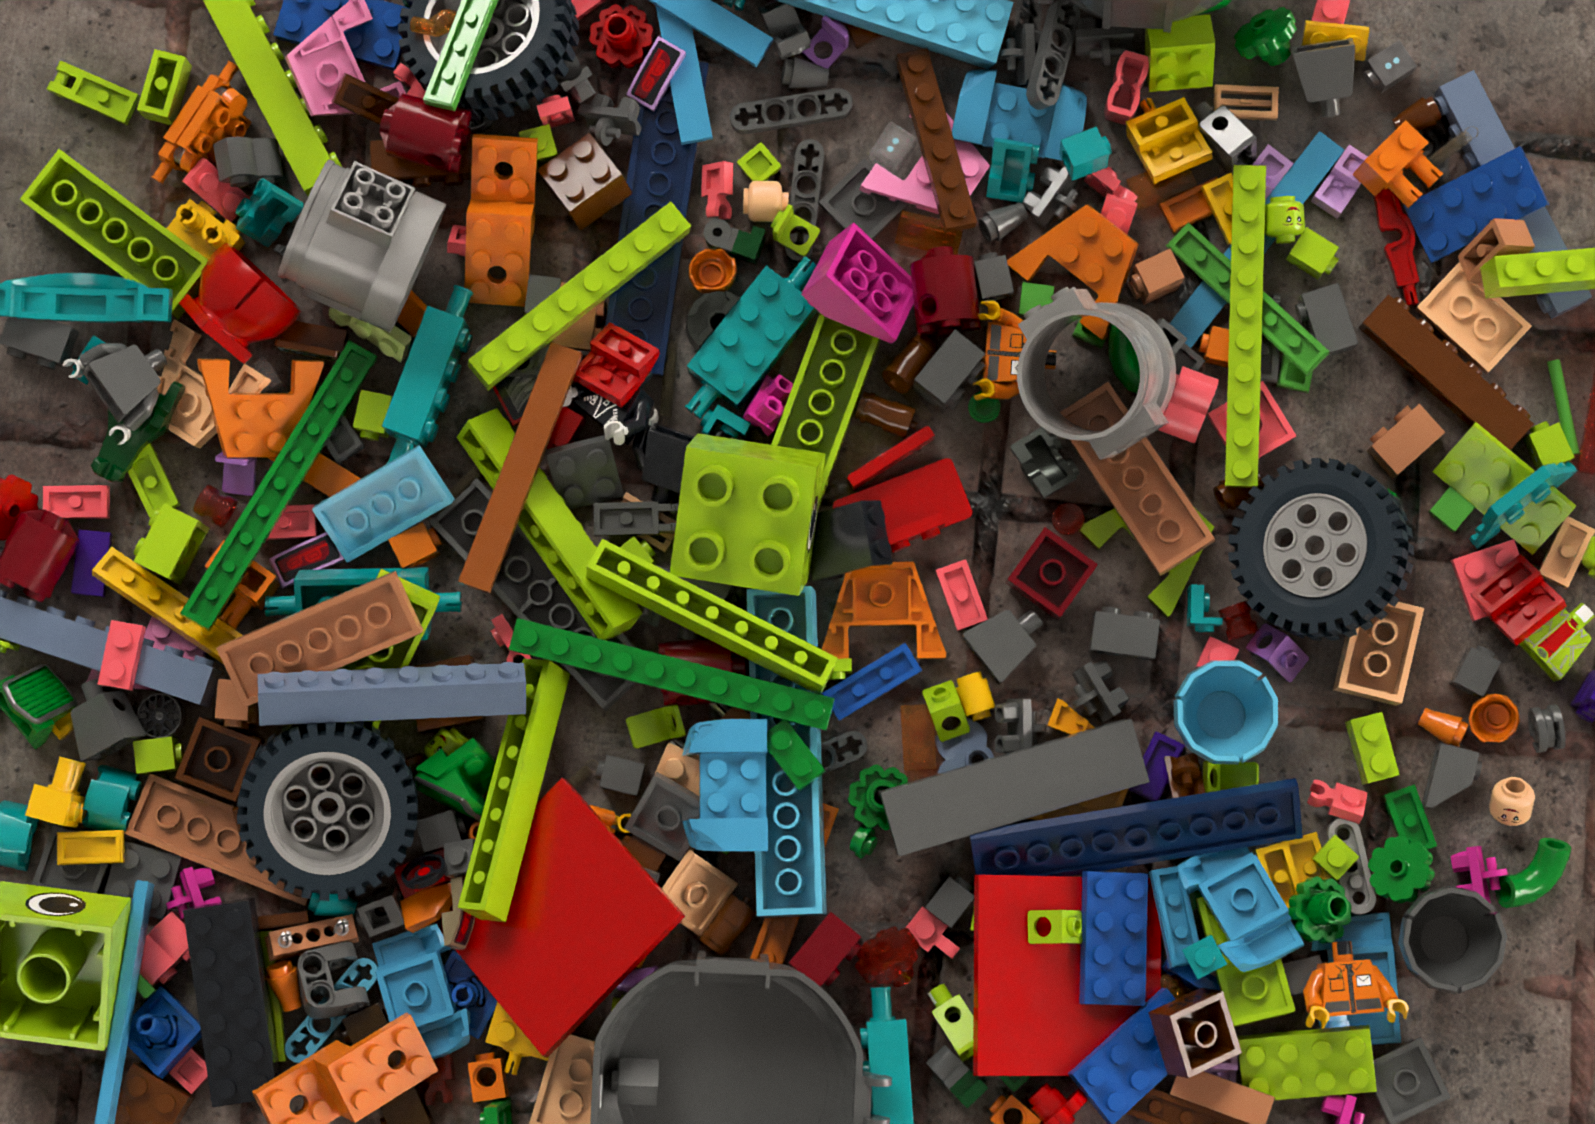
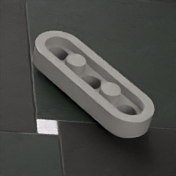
(1359, 879)

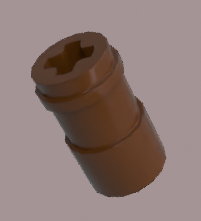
(909, 363)
(885, 414)
(730, 921)

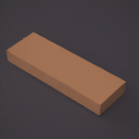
(1224, 1097)

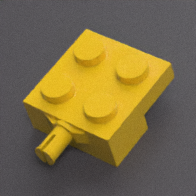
(1167, 139)
(1291, 863)
(506, 1034)

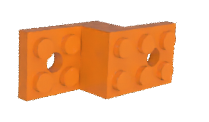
(500, 219)
(349, 1079)

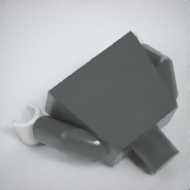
(123, 381)

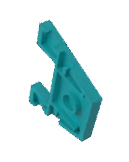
(1511, 505)

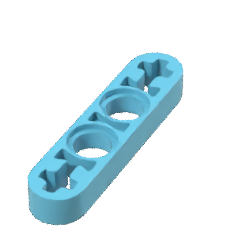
(298, 1034)

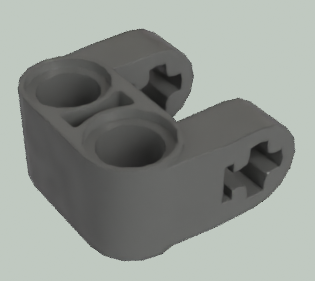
(338, 1002)

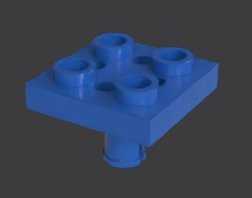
(467, 994)
(154, 1024)

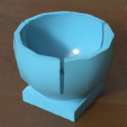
(1226, 712)

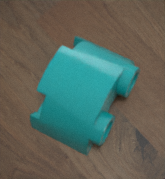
(1010, 170)
(267, 212)
(109, 799)
(16, 835)

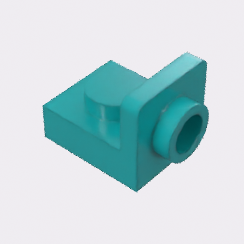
(731, 423)
(1197, 604)

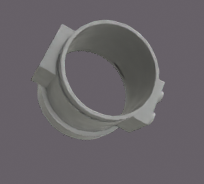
(361, 242)
(1153, 354)

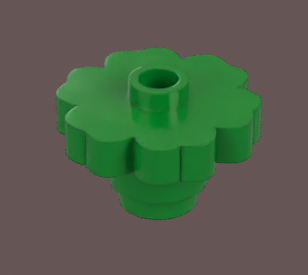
(1267, 36)
(863, 792)
(1401, 869)
(1320, 910)

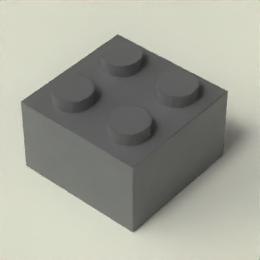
(949, 372)

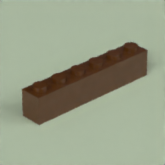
(1444, 372)

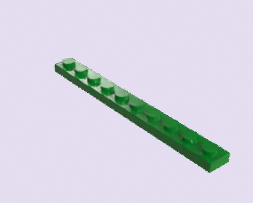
(278, 486)
(672, 674)

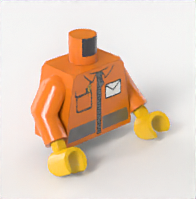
(1002, 354)
(1349, 989)

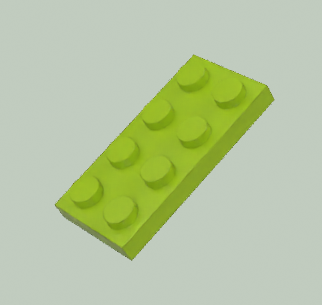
(1486, 471)
(1253, 993)
(1309, 1062)

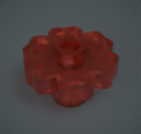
(888, 957)

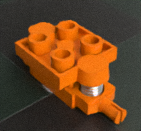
(206, 118)

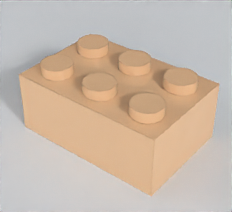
(1379, 659)

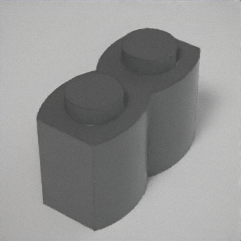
(247, 160)

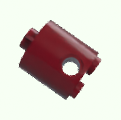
(425, 133)
(944, 292)
(37, 553)
(704, 653)

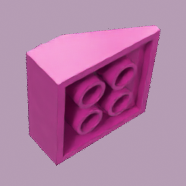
(860, 286)

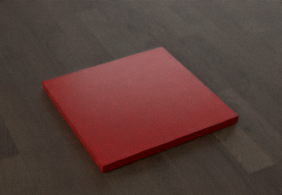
(574, 922)
(1029, 993)

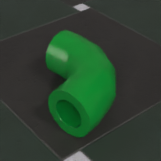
(1123, 359)
(1537, 877)

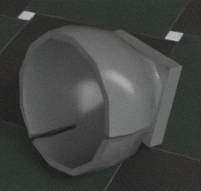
(1452, 939)

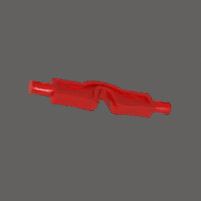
(1398, 252)

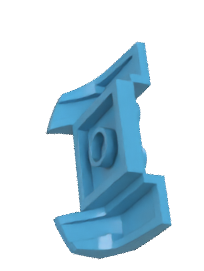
(1004, 112)
(729, 785)
(1243, 906)
(1373, 941)
(417, 984)

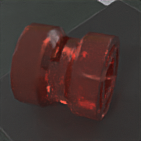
(217, 507)
(1239, 628)

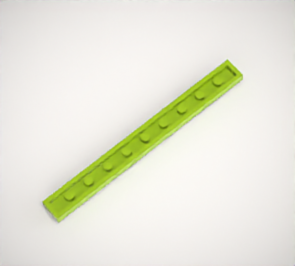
(1245, 326)

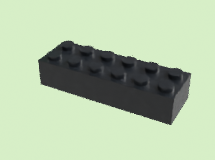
(232, 999)

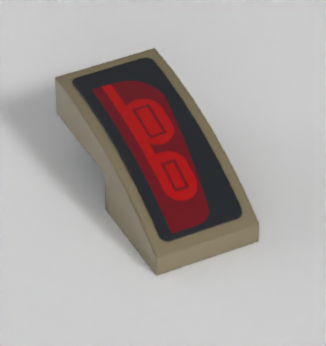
(457, 923)

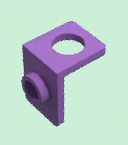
(832, 33)
(238, 474)
(1281, 654)

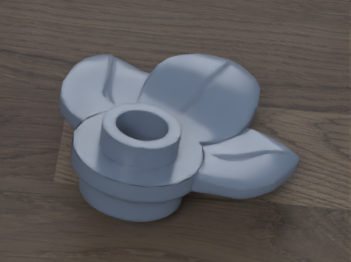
(961, 749)

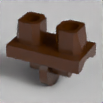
(1184, 775)

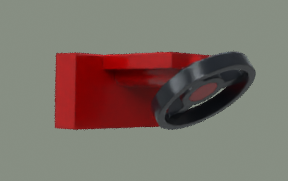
(422, 873)

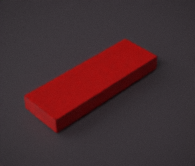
(890, 457)

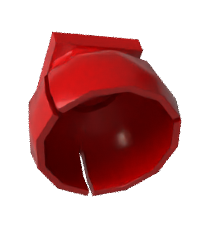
(239, 303)

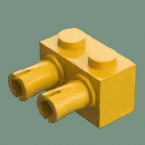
(202, 231)
(60, 801)

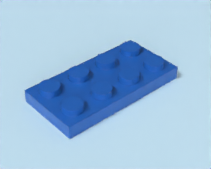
(370, 43)
(1463, 207)
(1113, 938)
(1124, 1064)

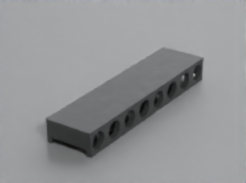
(528, 586)
(1014, 786)

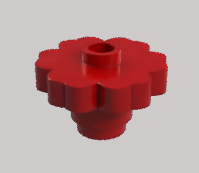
(622, 36)
(14, 499)
(1053, 1107)

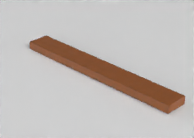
(520, 468)

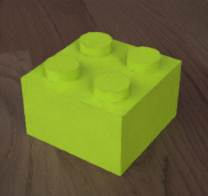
(1181, 57)
(170, 543)

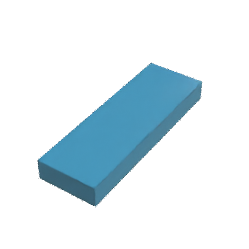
(1174, 914)

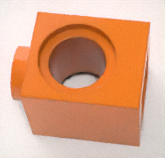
(1215, 346)
(416, 545)
(483, 1092)
(1001, 1104)

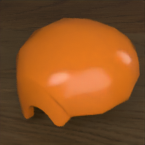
(712, 271)
(1494, 718)

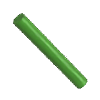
(1562, 404)

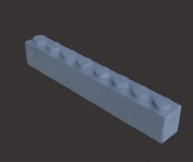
(1468, 105)
(85, 645)
(391, 693)

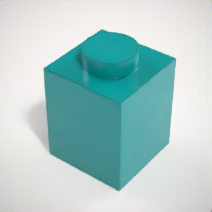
(1085, 153)
(1204, 956)

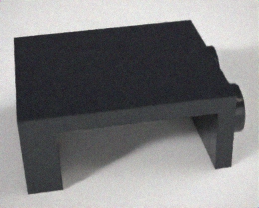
(849, 540)

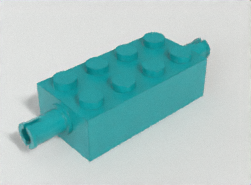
(751, 338)
(428, 374)
(320, 585)
(889, 1056)

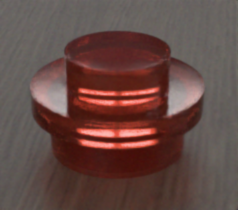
(1068, 519)

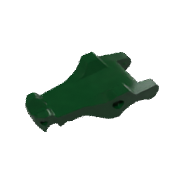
(117, 459)

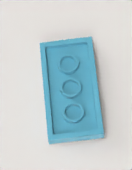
(383, 504)

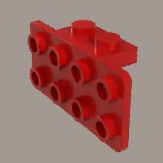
(918, 502)

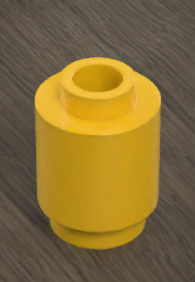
(975, 696)

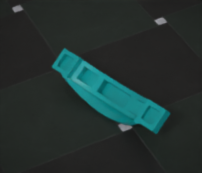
(84, 299)

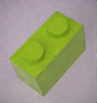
(164, 87)
(1372, 748)

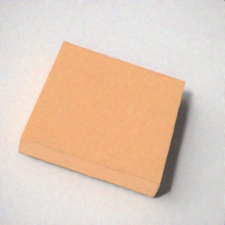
(698, 891)

